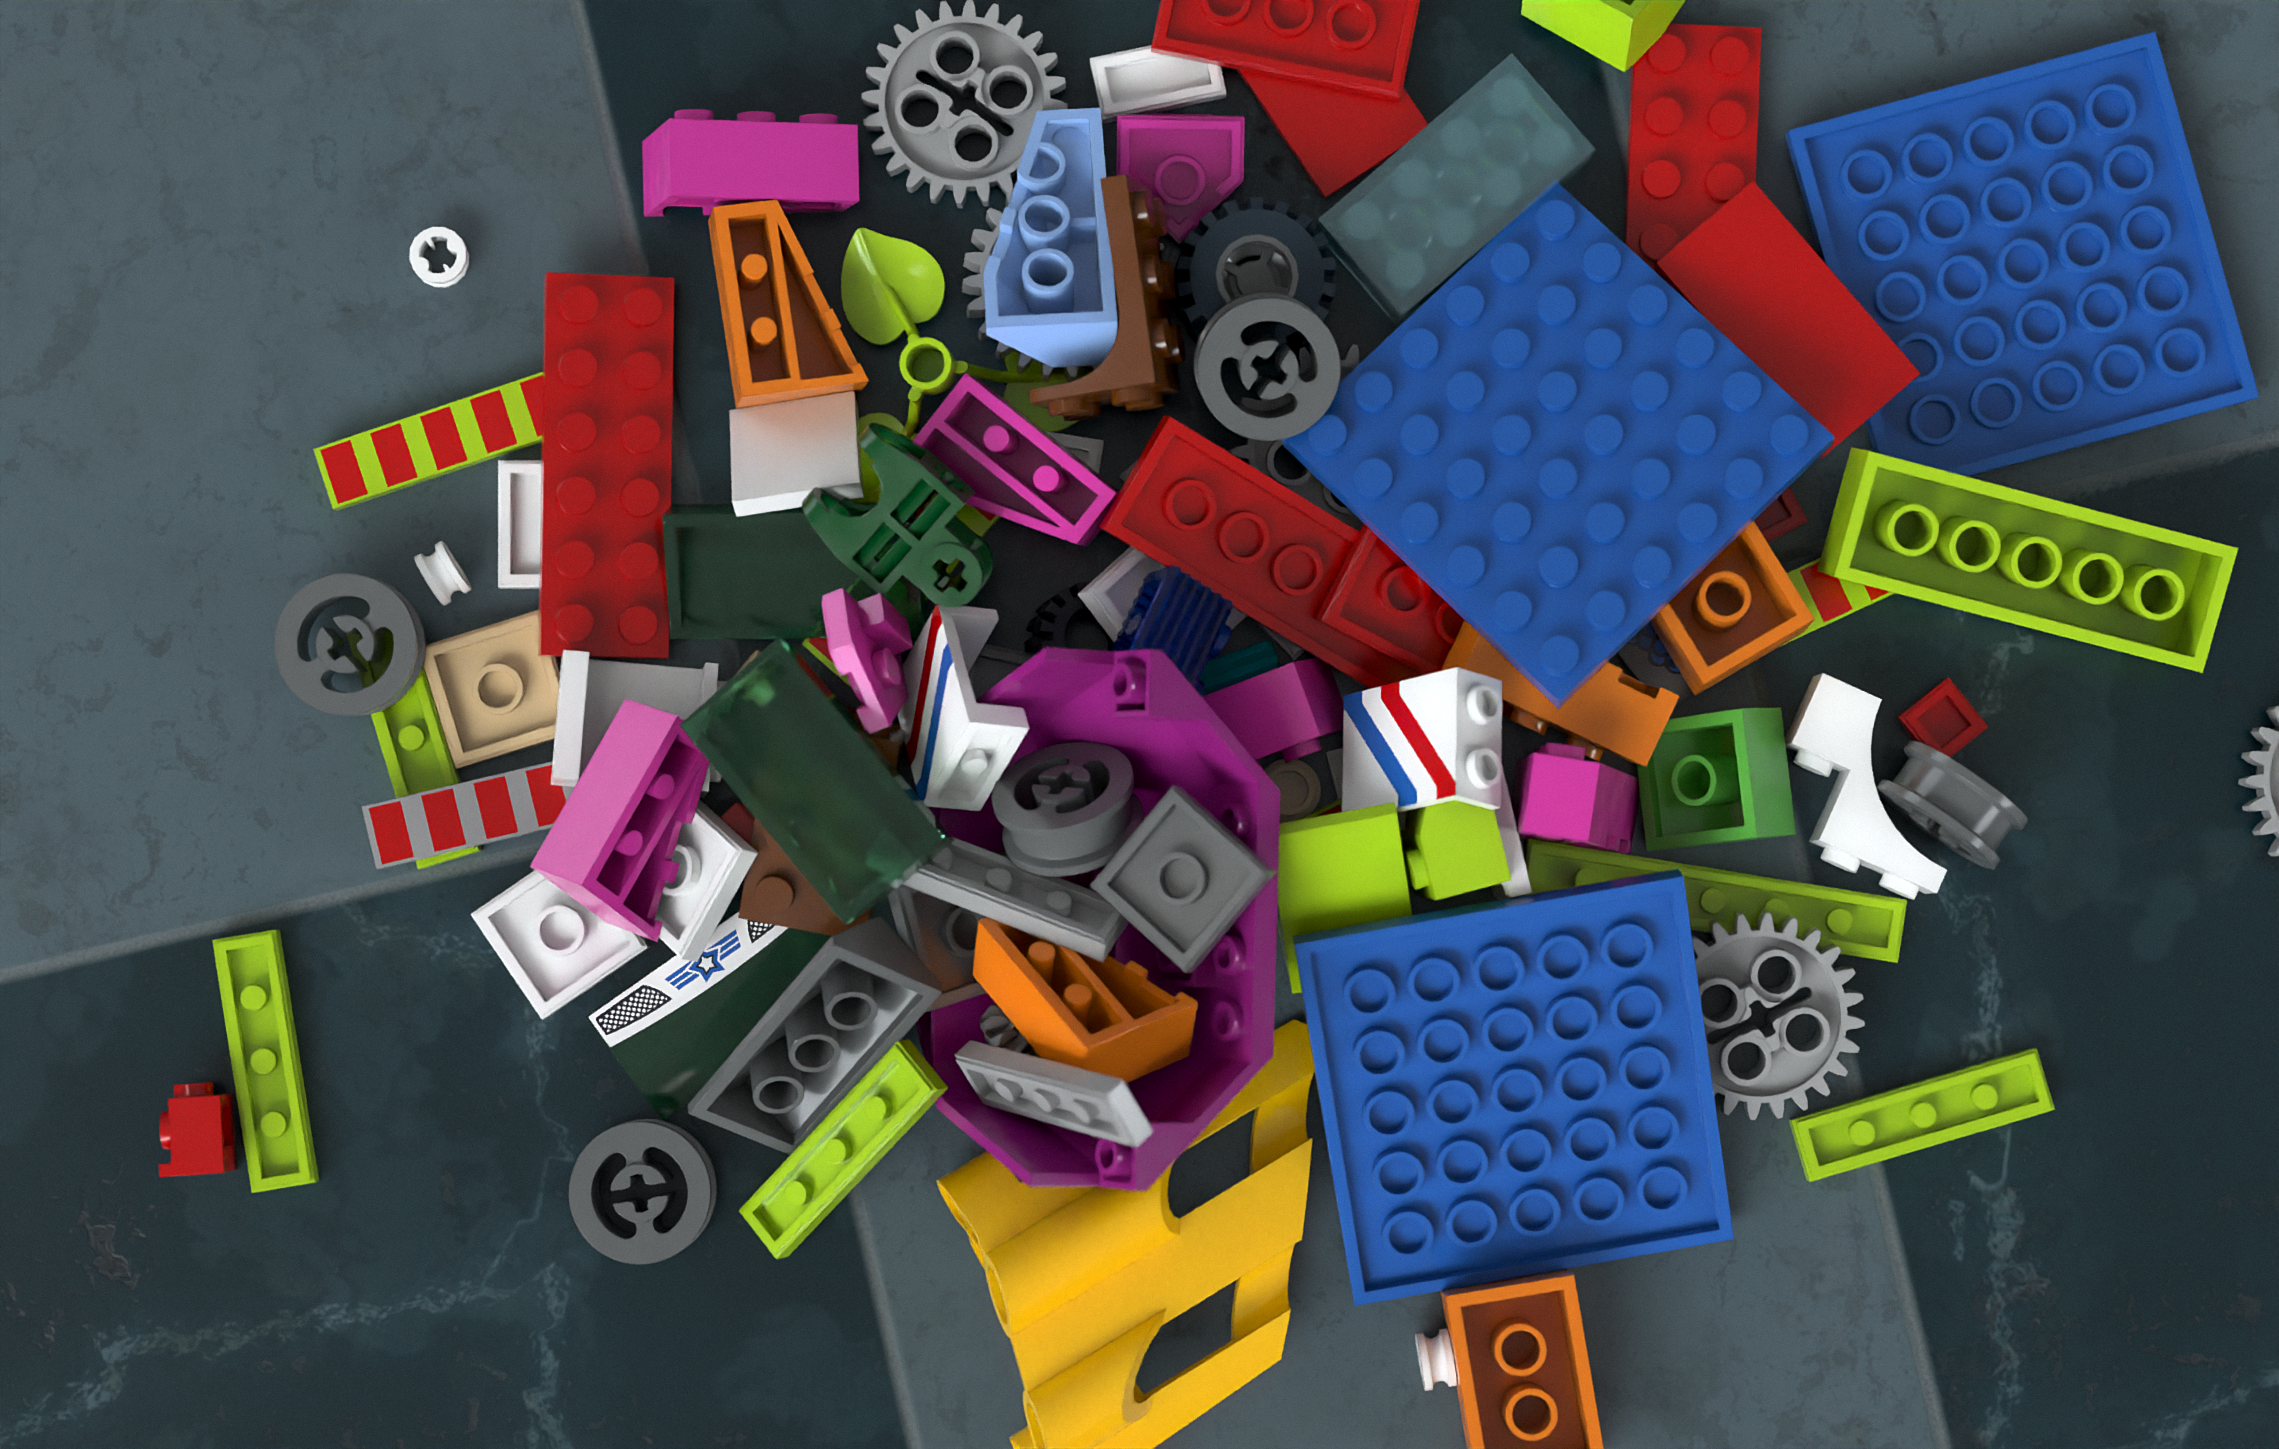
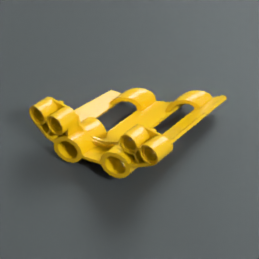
(1100, 1269)

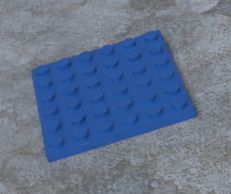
(2029, 258)
(1558, 443)
(1515, 1086)

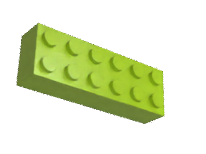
(2027, 559)

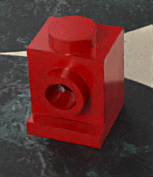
(198, 1131)

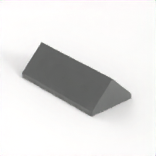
(819, 1037)

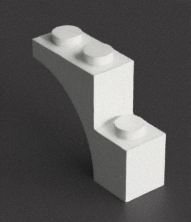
(1854, 829)

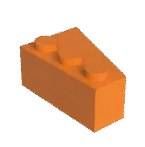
(773, 314)
(1082, 1008)

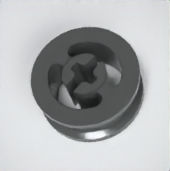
(1310, 392)
(313, 678)
(1952, 804)
(1067, 808)
(652, 1240)

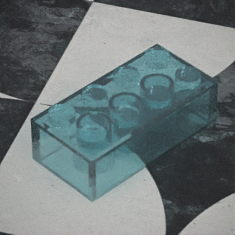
(1454, 188)

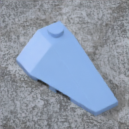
(1052, 262)

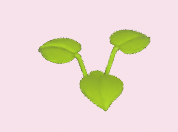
(889, 290)

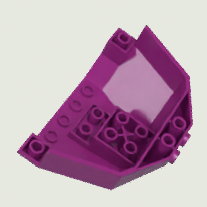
(1171, 739)

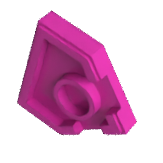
(1183, 160)
(868, 645)

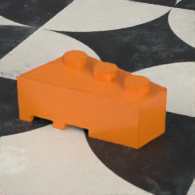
(1605, 715)

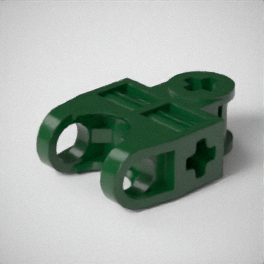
(924, 549)

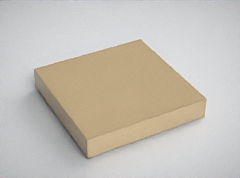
(493, 690)

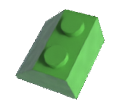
(1717, 780)

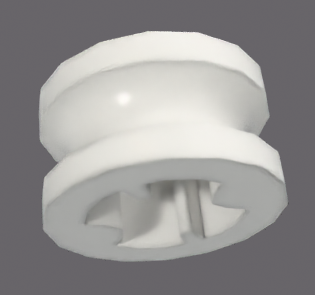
(424, 268)
(442, 573)
(1436, 1359)

